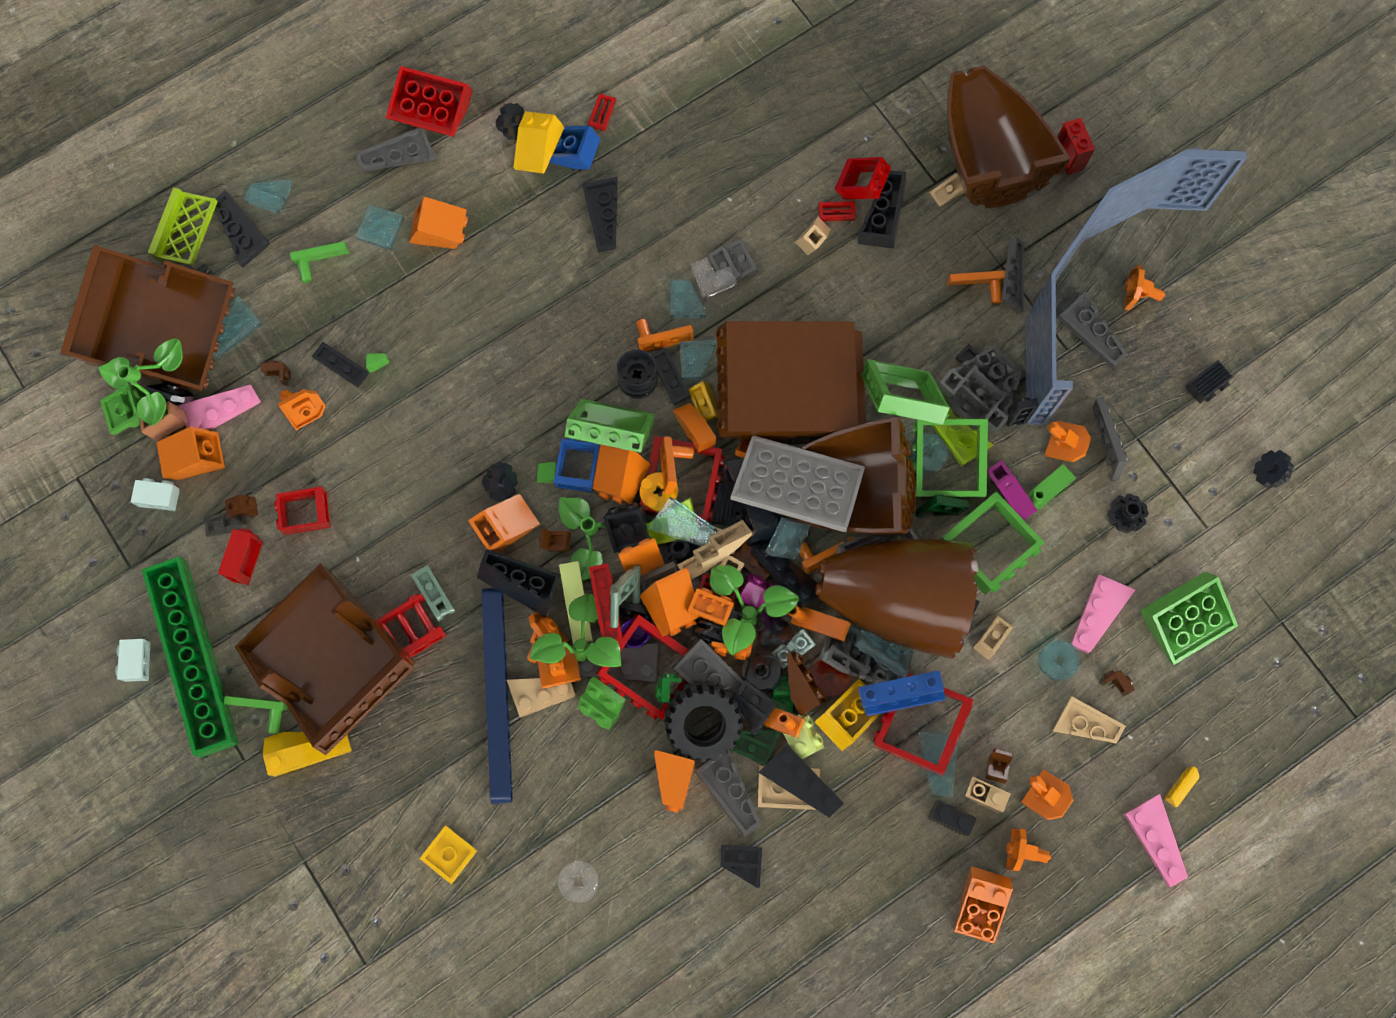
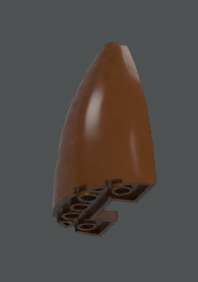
(998, 140)
(888, 481)
(905, 591)

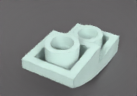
(800, 642)

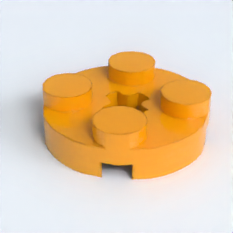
(647, 488)

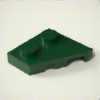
(943, 506)
(758, 746)

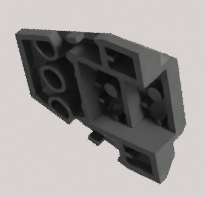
(982, 388)
(850, 660)

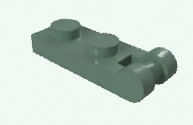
(432, 592)

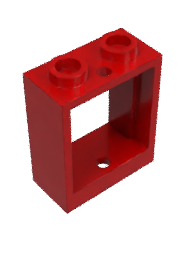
(1078, 149)
(853, 167)
(280, 506)
(240, 556)

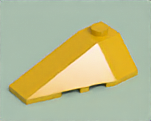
(293, 751)

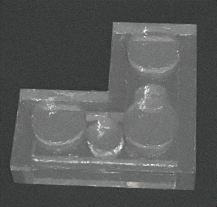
(710, 282)

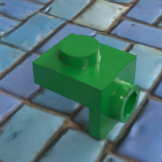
(662, 690)

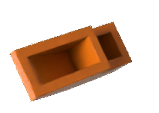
(695, 427)

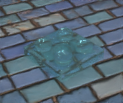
(380, 227)
(787, 538)

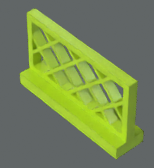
(170, 224)

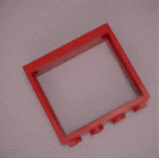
(714, 480)
(636, 700)
(949, 748)

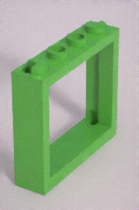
(878, 373)
(634, 424)
(981, 457)
(1018, 524)

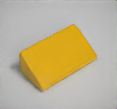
(704, 400)
(1182, 786)

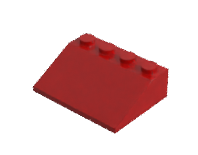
(428, 101)

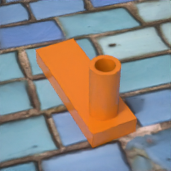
(993, 277)
(663, 339)
(667, 455)
(811, 562)
(819, 623)
(785, 722)

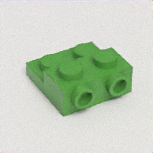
(121, 408)
(601, 703)

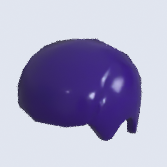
(638, 638)

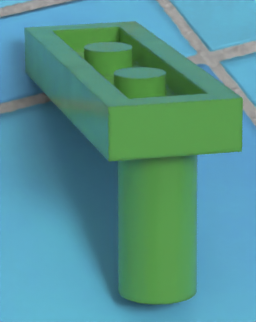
(303, 257)
(1051, 486)
(275, 707)

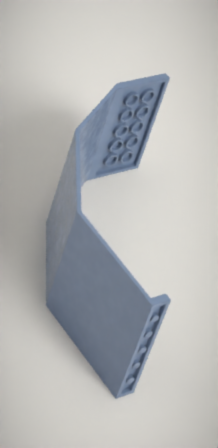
(1180, 183)

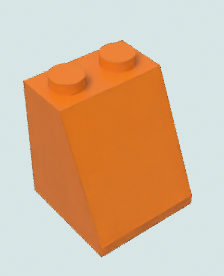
(438, 224)
(190, 453)
(619, 474)
(669, 602)
(674, 779)

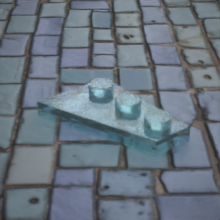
(682, 523)

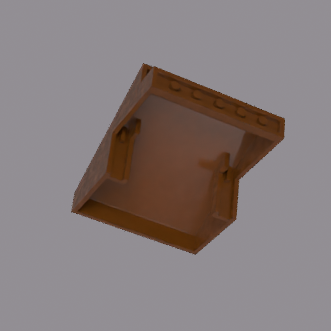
(136, 306)
(789, 379)
(324, 658)

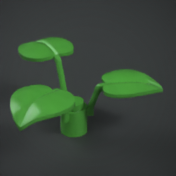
(120, 373)
(575, 514)
(740, 634)
(604, 652)

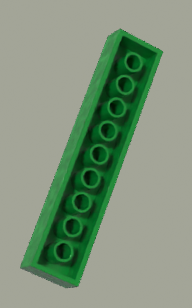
(190, 657)

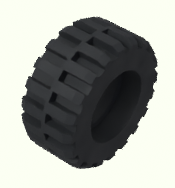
(703, 746)

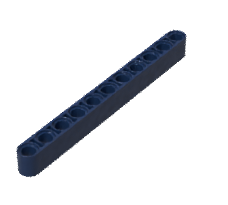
(497, 696)

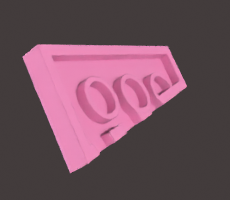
(219, 408)
(1101, 609)
(1156, 835)

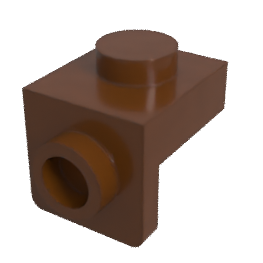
(276, 368)
(242, 506)
(554, 540)
(1121, 681)
(998, 765)

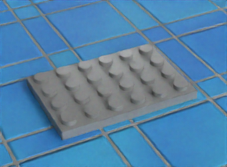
(798, 483)

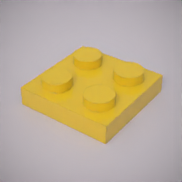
(448, 854)

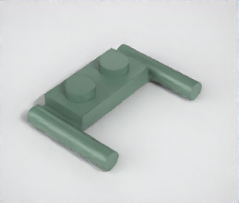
(619, 591)

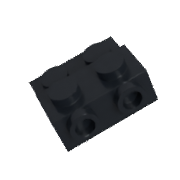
(626, 526)

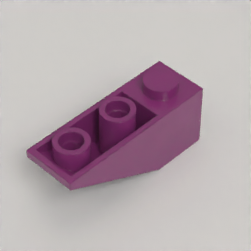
(1011, 490)
(753, 590)

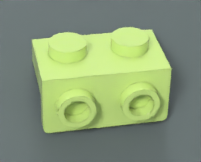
(808, 740)

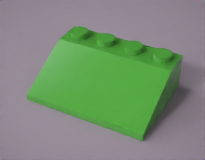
(1190, 617)

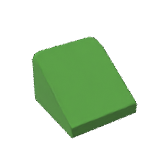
(375, 361)
(546, 472)

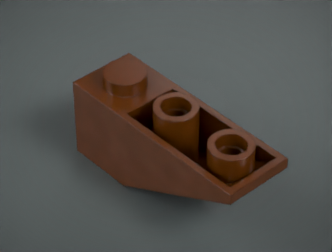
(803, 689)

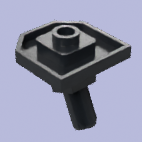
(171, 392)

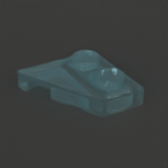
(269, 194)
(684, 301)
(695, 357)

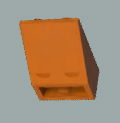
(504, 523)
(644, 555)
(983, 904)

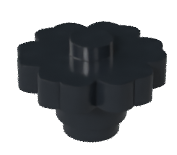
(509, 120)
(1273, 469)
(500, 481)
(1128, 513)
(679, 551)
(773, 631)

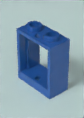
(574, 483)

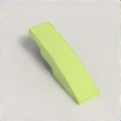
(573, 589)

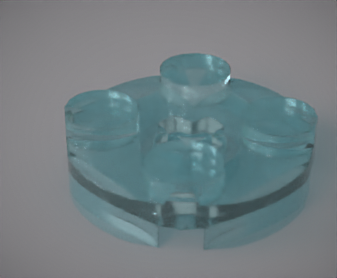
(939, 455)
(1051, 668)

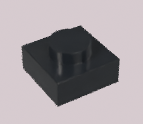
(966, 354)

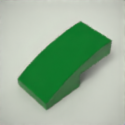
(781, 695)

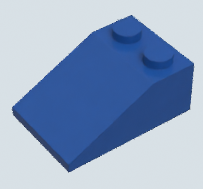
(576, 147)

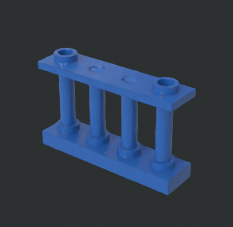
(902, 693)

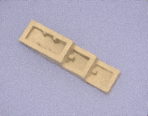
(720, 547)

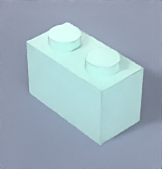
(155, 495)
(133, 660)

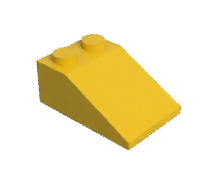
(536, 141)
(846, 718)

